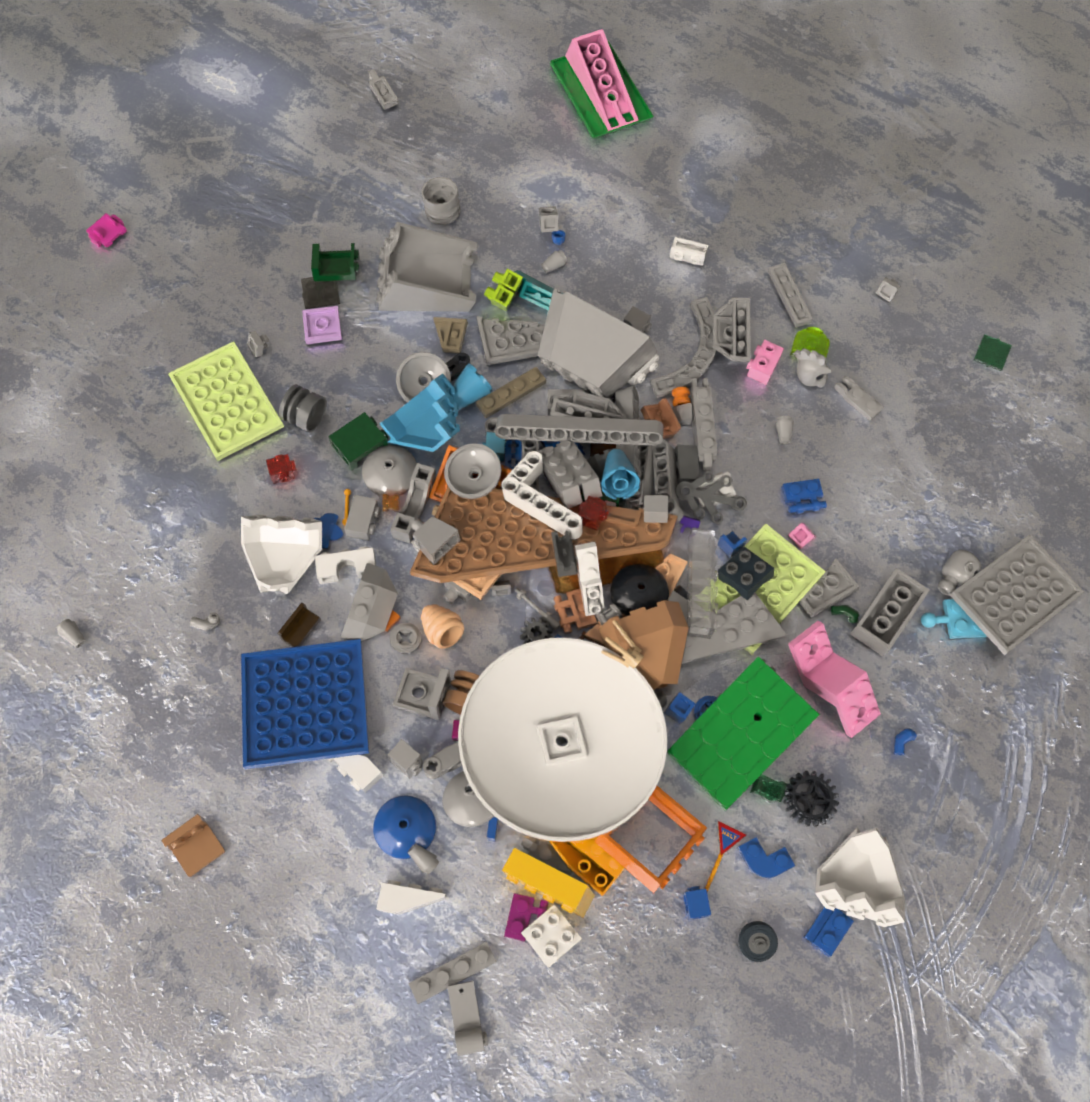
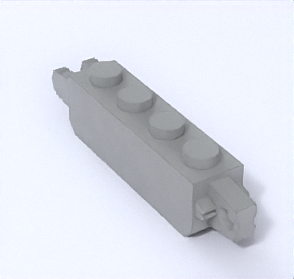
(703, 423)

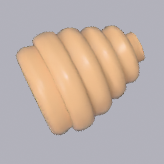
(441, 626)

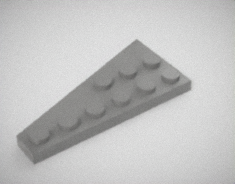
(509, 339)

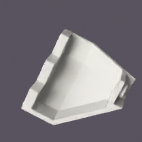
(280, 549)
(862, 880)

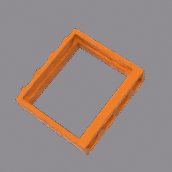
(637, 869)

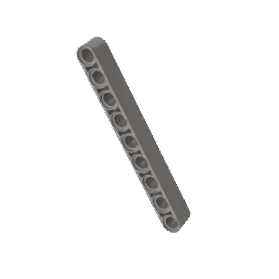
(579, 429)

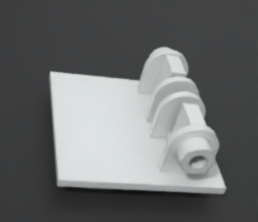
(551, 936)

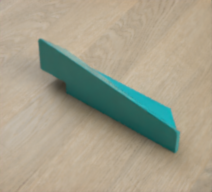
(535, 291)

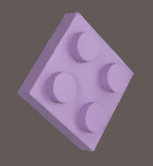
(322, 325)

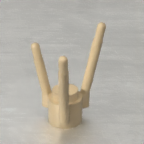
(631, 657)

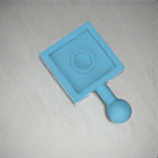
(957, 621)

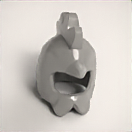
(811, 366)

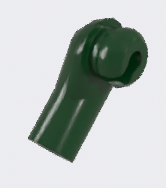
(846, 610)

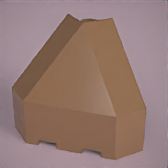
(660, 636)

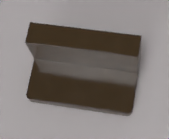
(298, 626)

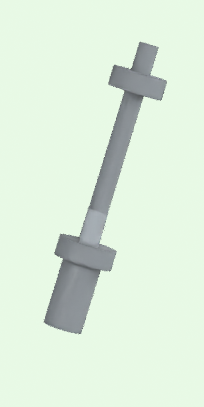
(546, 616)

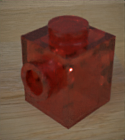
(281, 468)
(593, 512)

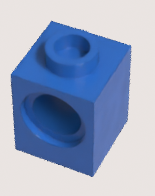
(696, 903)

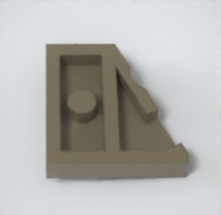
(451, 333)

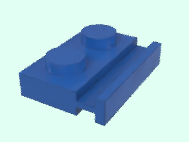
(828, 930)

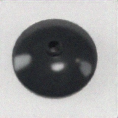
(629, 597)

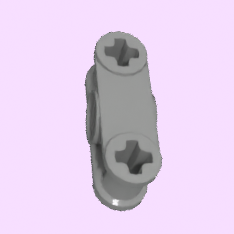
(444, 761)

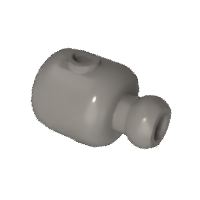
(958, 570)

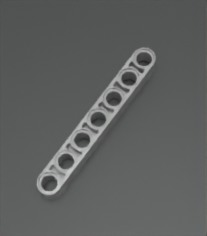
(628, 403)

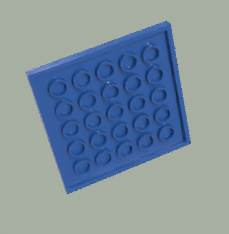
(303, 704)

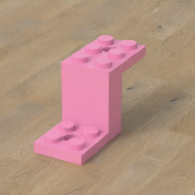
(834, 679)

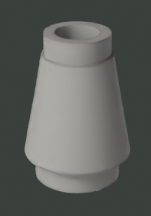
(554, 261)
(784, 428)
(70, 632)
(423, 858)

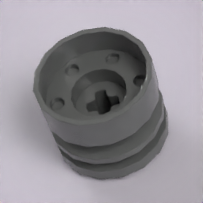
(302, 408)

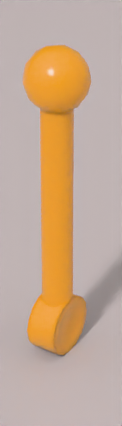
(347, 492)

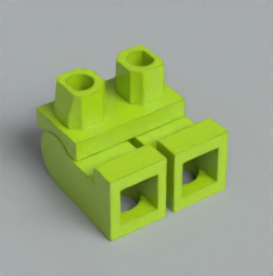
(506, 290)

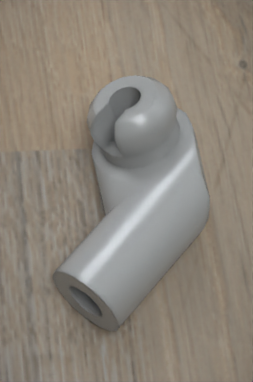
(207, 624)

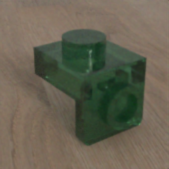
(768, 789)

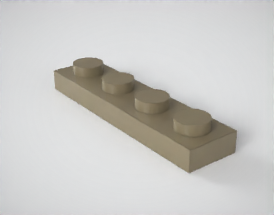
(511, 392)

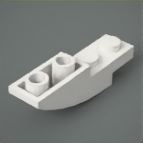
(589, 578)

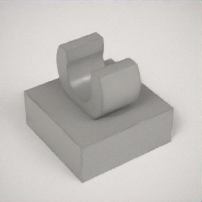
(888, 289)
(257, 343)

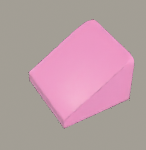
(802, 535)

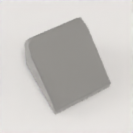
(683, 413)
(501, 588)

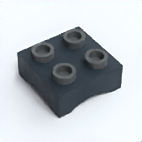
(745, 572)

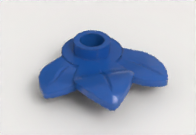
(330, 530)

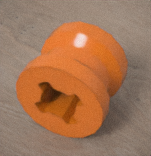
(680, 396)

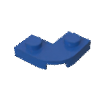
(764, 865)

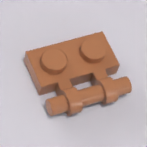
(576, 604)

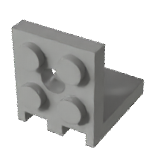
(434, 692)

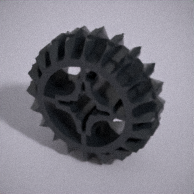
(814, 782)

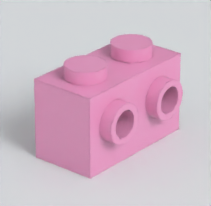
(765, 361)

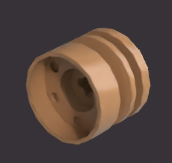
(462, 683)

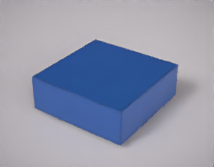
(492, 829)

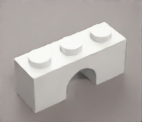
(330, 564)

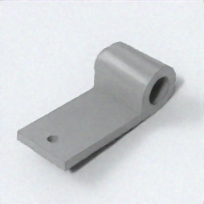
(466, 1019)

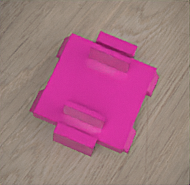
(106, 230)

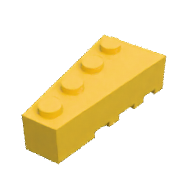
(549, 882)

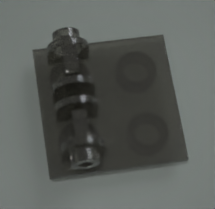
(319, 293)

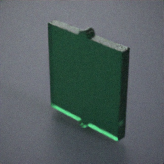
(992, 352)

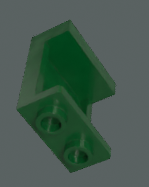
(334, 264)
(357, 439)

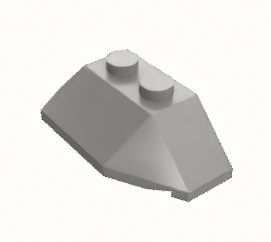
(732, 330)
(584, 405)
(370, 605)

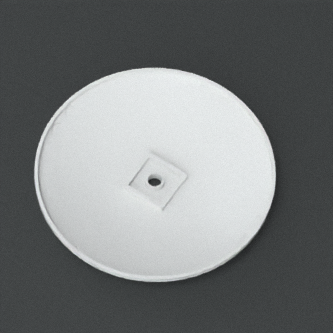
(572, 693)

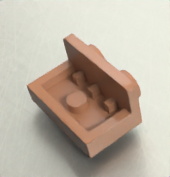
(663, 413)

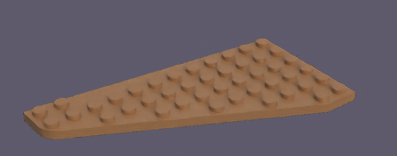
(507, 540)

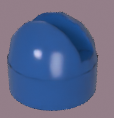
(558, 237)

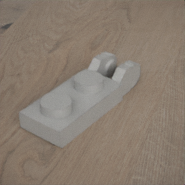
(858, 398)

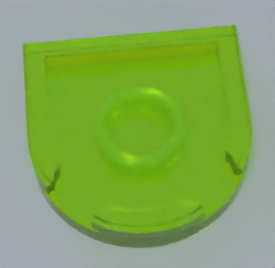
(811, 339)

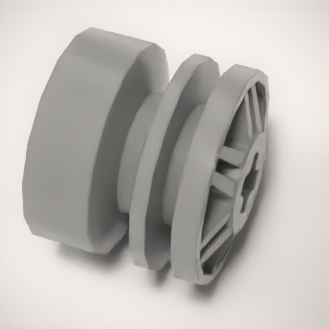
(441, 200)

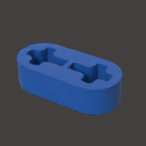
(509, 455)

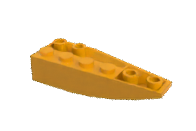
(590, 863)

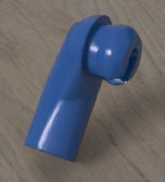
(901, 739)

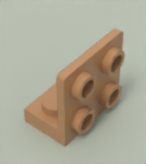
(194, 845)

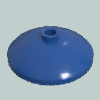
(419, 828)

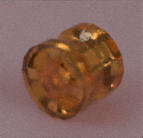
(390, 502)

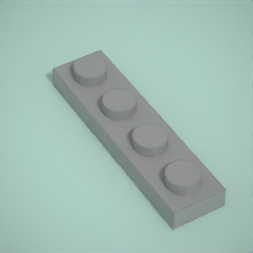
(790, 295)
(452, 972)

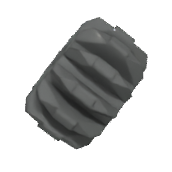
(533, 627)

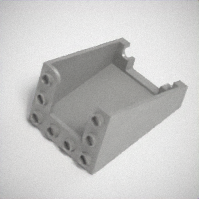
(425, 271)

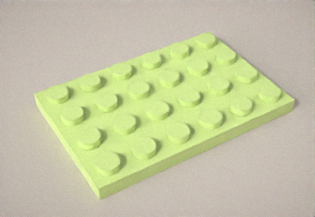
(226, 400)
(791, 581)

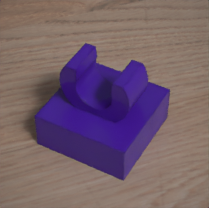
(689, 522)

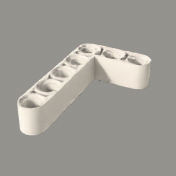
(531, 468)

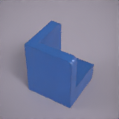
(731, 543)
(679, 708)

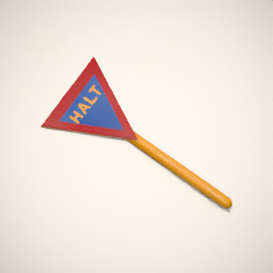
(727, 838)

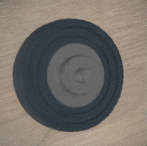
(758, 941)

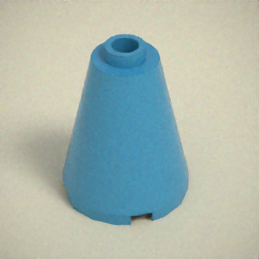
(470, 387)
(619, 476)

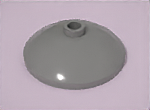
(416, 367)
(465, 463)
(388, 479)
(464, 806)

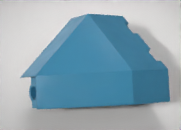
(426, 419)

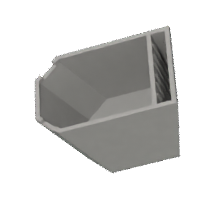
(591, 346)

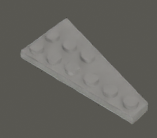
(739, 627)

